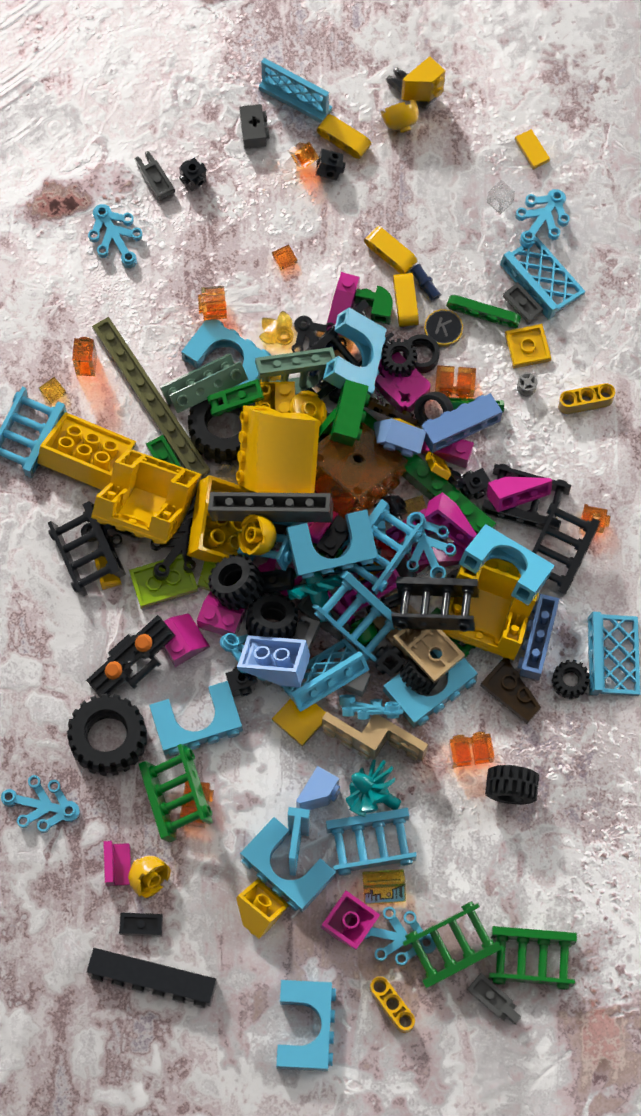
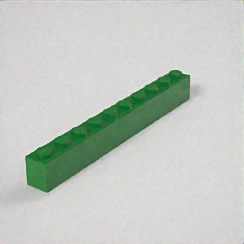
(430, 485)

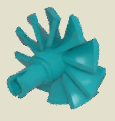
(316, 588)
(371, 789)

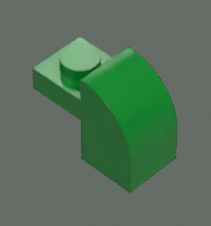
(379, 301)

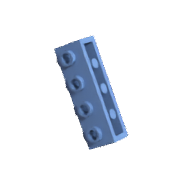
(461, 422)
(540, 632)

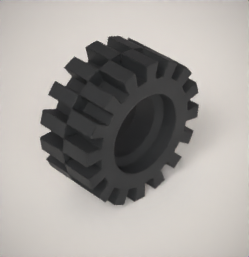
(396, 368)
(416, 678)
(570, 691)

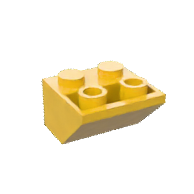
(277, 395)

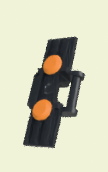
(129, 651)

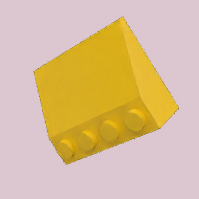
(83, 450)
(209, 538)

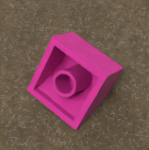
(219, 619)
(188, 639)
(350, 920)

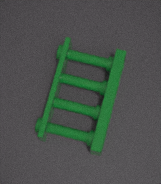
(156, 792)
(544, 938)
(451, 965)

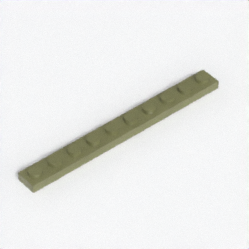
(150, 397)

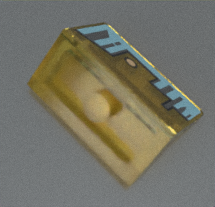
(384, 886)

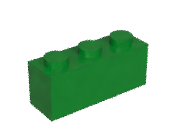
(350, 413)

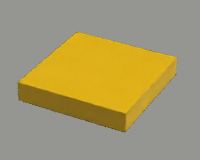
(527, 346)
(298, 724)

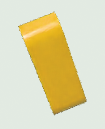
(343, 136)
(390, 250)
(405, 300)
(580, 405)
(391, 994)

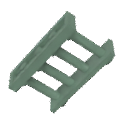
(293, 363)
(202, 382)

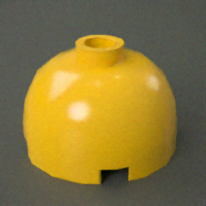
(401, 116)
(257, 535)
(147, 875)

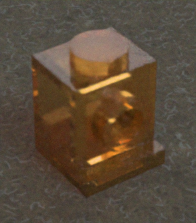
(303, 154)
(588, 513)

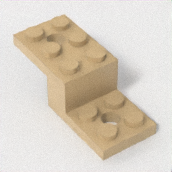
(420, 642)
(374, 737)

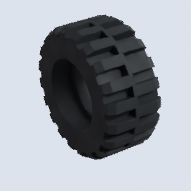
(205, 442)
(100, 709)

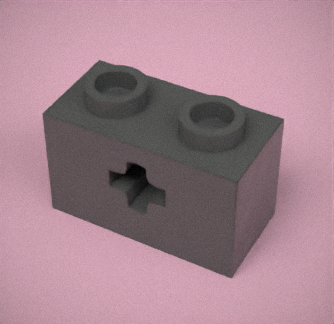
(253, 116)

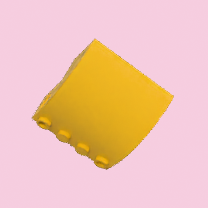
(277, 451)
(146, 496)
(497, 615)

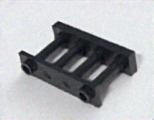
(332, 337)
(530, 517)
(580, 545)
(105, 549)
(430, 587)

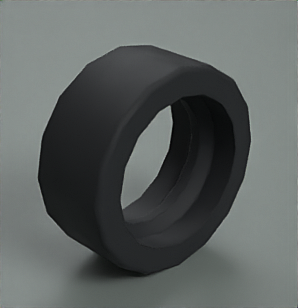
(431, 343)
(442, 399)

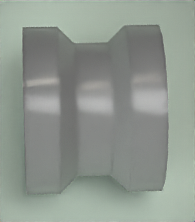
(527, 379)

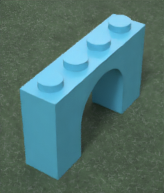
(213, 336)
(369, 339)
(493, 544)
(308, 561)
(419, 707)
(225, 722)
(298, 892)
(316, 1054)

